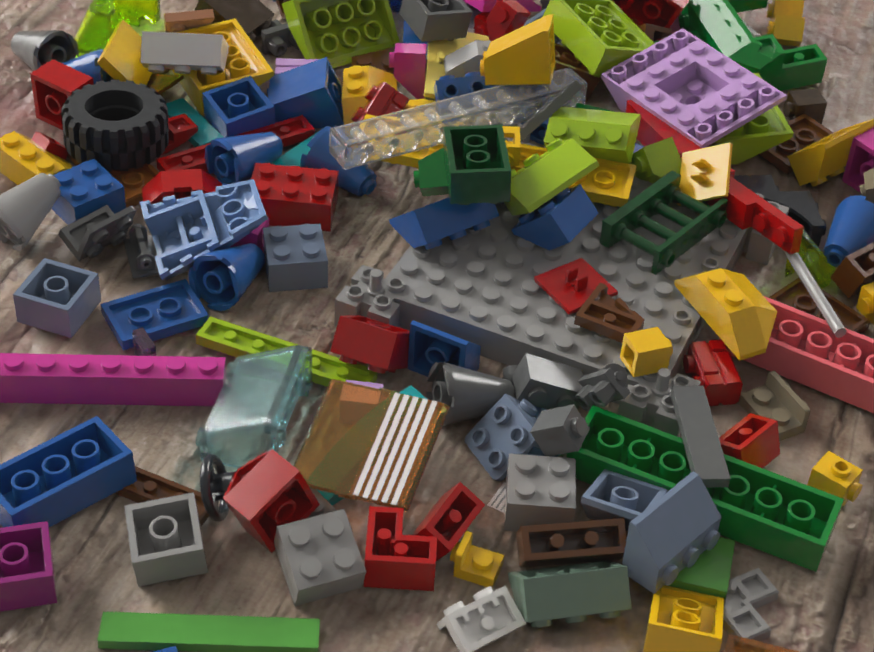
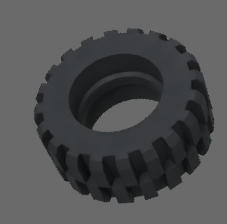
(115, 124)

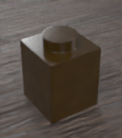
(805, 102)

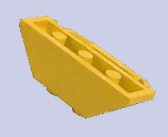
(356, 84)
(731, 309)

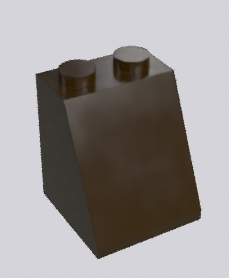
(250, 14)

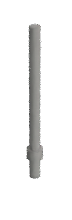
(816, 294)

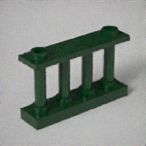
(654, 201)

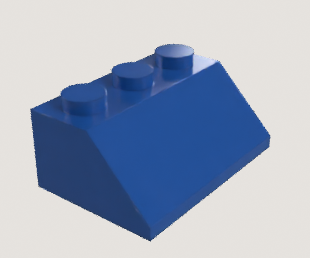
(441, 219)

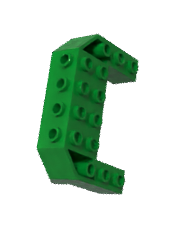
(723, 29)

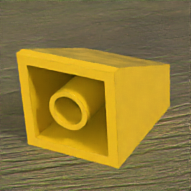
(521, 55)

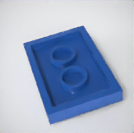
(158, 310)

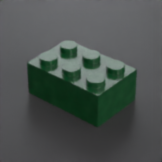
(477, 164)

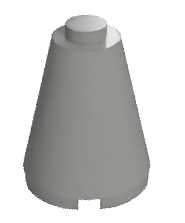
(26, 207)

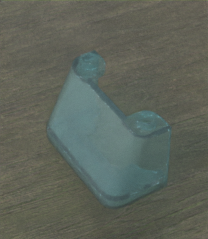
(256, 404)

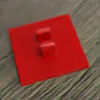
(572, 284)

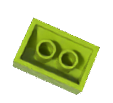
(599, 132)
(548, 175)

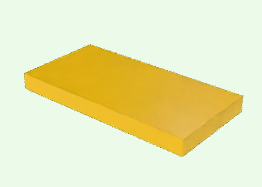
(123, 56)

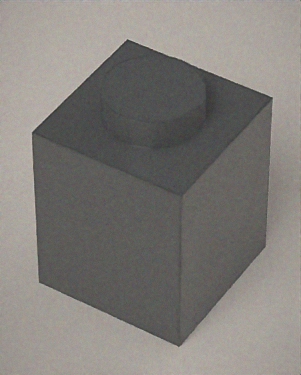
(560, 430)

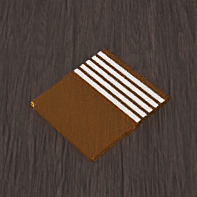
(370, 443)

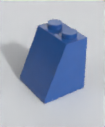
(310, 92)

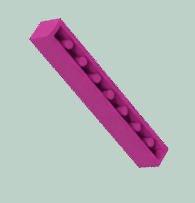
(111, 379)

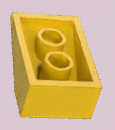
(684, 622)

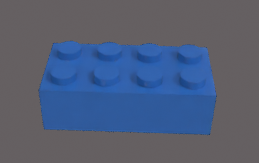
(64, 475)

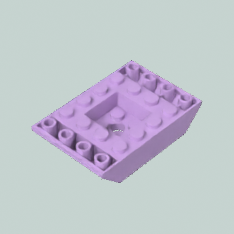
(691, 88)

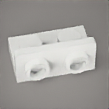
(482, 621)

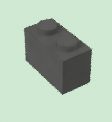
(546, 382)

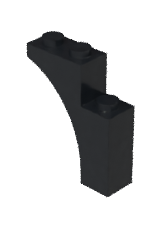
(800, 203)

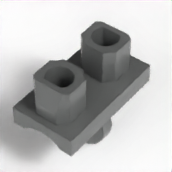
(277, 39)
(602, 387)

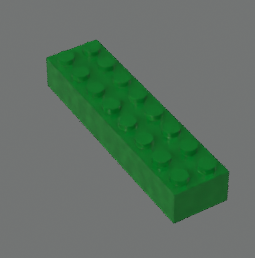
(754, 510)

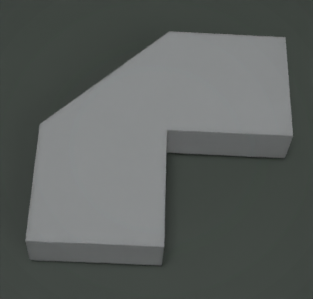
(743, 597)

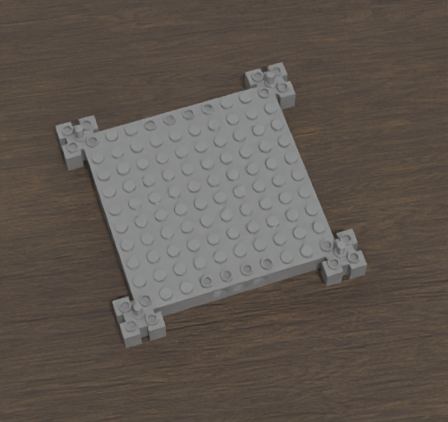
(488, 295)

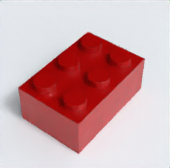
(297, 194)

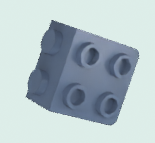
(502, 432)

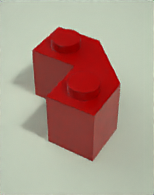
(505, 18)
(178, 183)

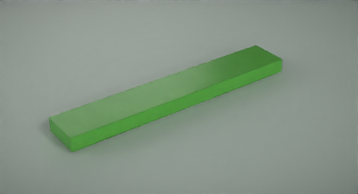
(207, 633)

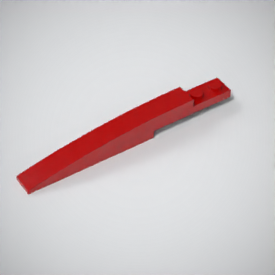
(743, 206)

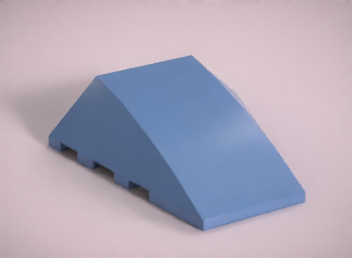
(201, 224)

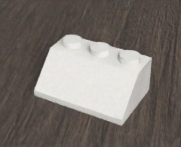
(183, 52)

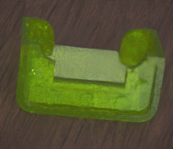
(104, 16)

